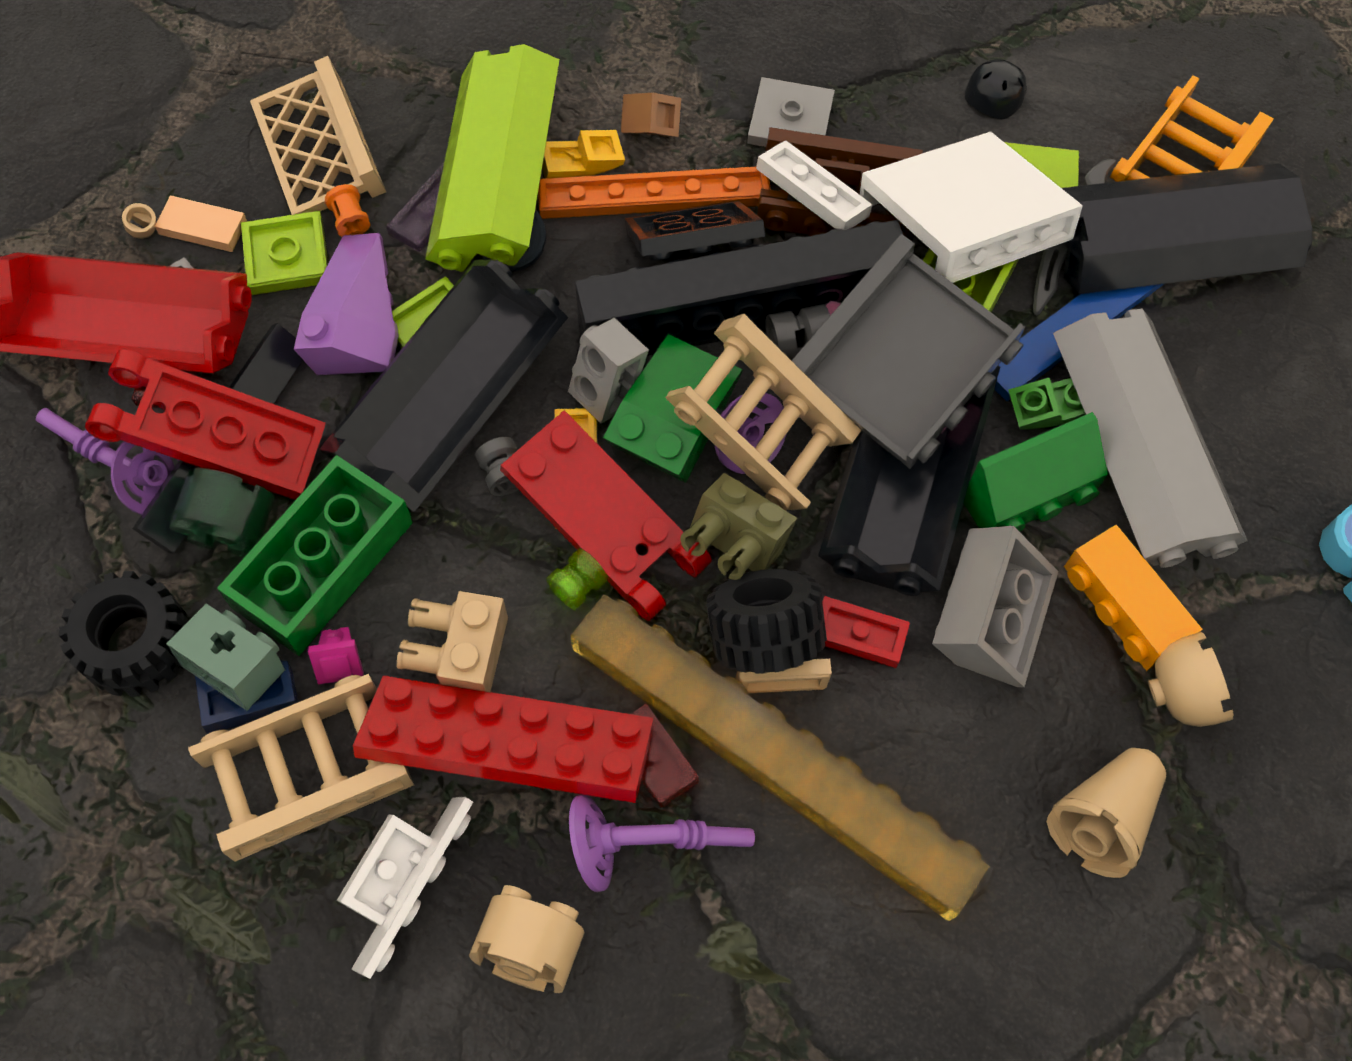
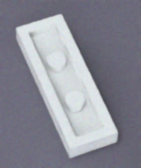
(814, 186)

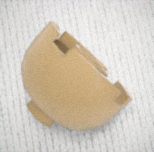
(1190, 683)

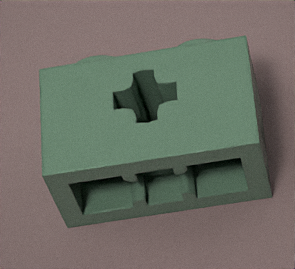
(227, 655)

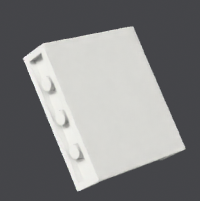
(974, 204)

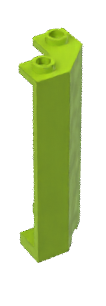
(494, 158)

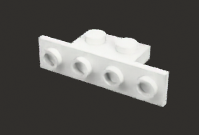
(394, 875)

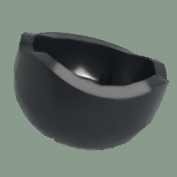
(1000, 92)

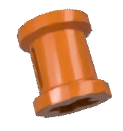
(346, 208)

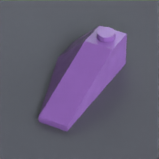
(350, 312)

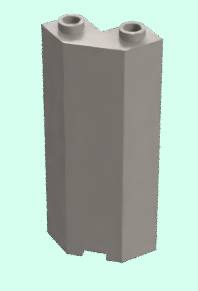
(1149, 439)

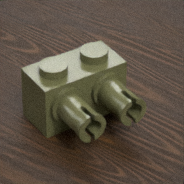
(740, 525)

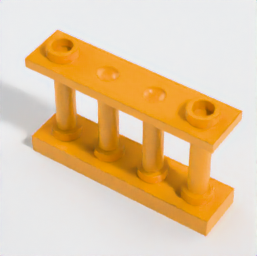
(1243, 136)

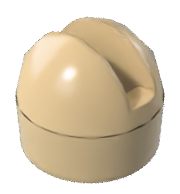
(141, 215)

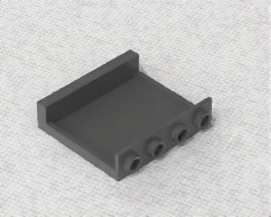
(907, 353)

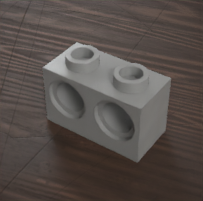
(606, 368)

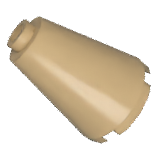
(1110, 813)

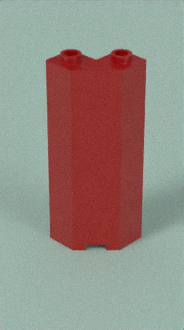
(106, 306)

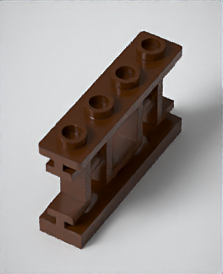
(841, 158)

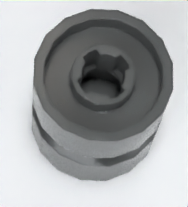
(782, 326)

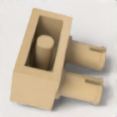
(473, 641)

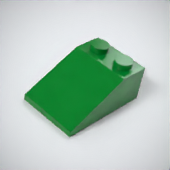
(647, 421)

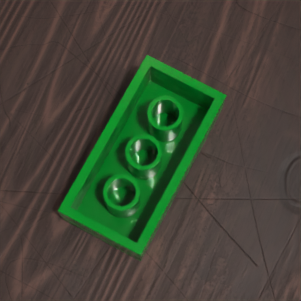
(316, 554)

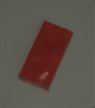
(665, 769)

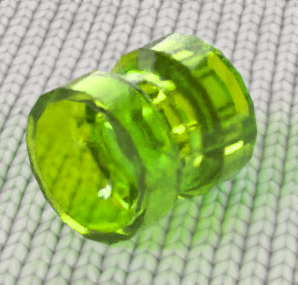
(577, 579)

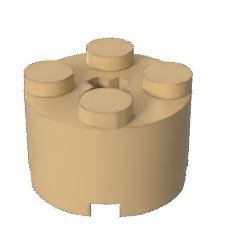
(528, 940)

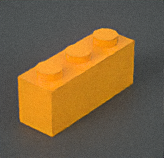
(1129, 596)

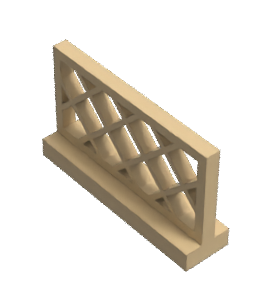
(342, 121)

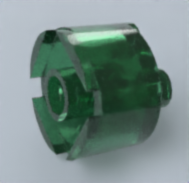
(221, 510)

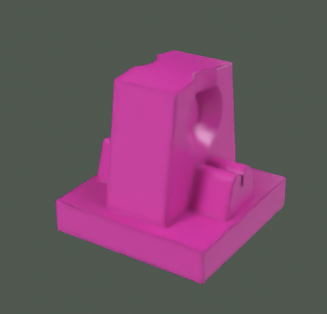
(335, 656)

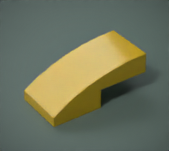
(589, 155)

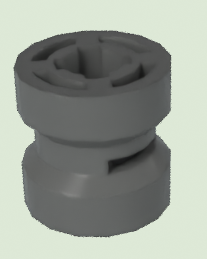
(490, 458)

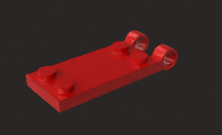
(210, 426)
(599, 509)

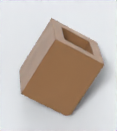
(651, 114)

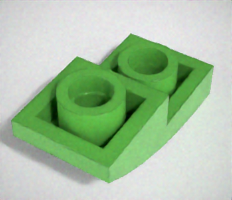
(1046, 403)

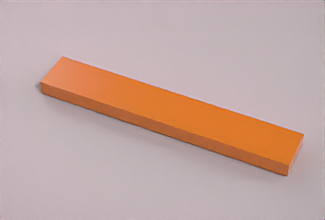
(648, 191)

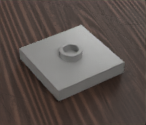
(789, 108)

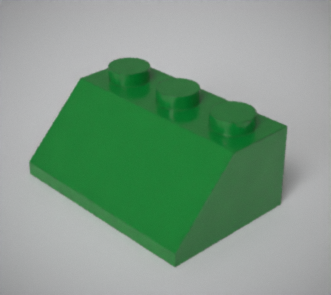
(1038, 476)

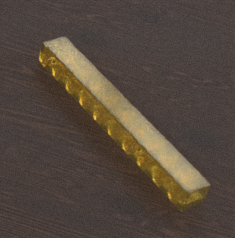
(780, 758)

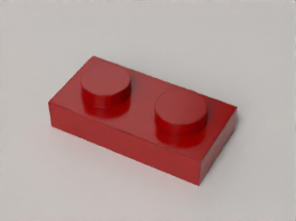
(864, 632)

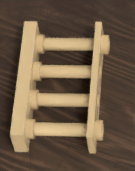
(800, 400)
(294, 812)

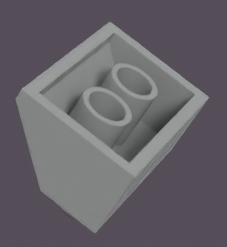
(996, 605)

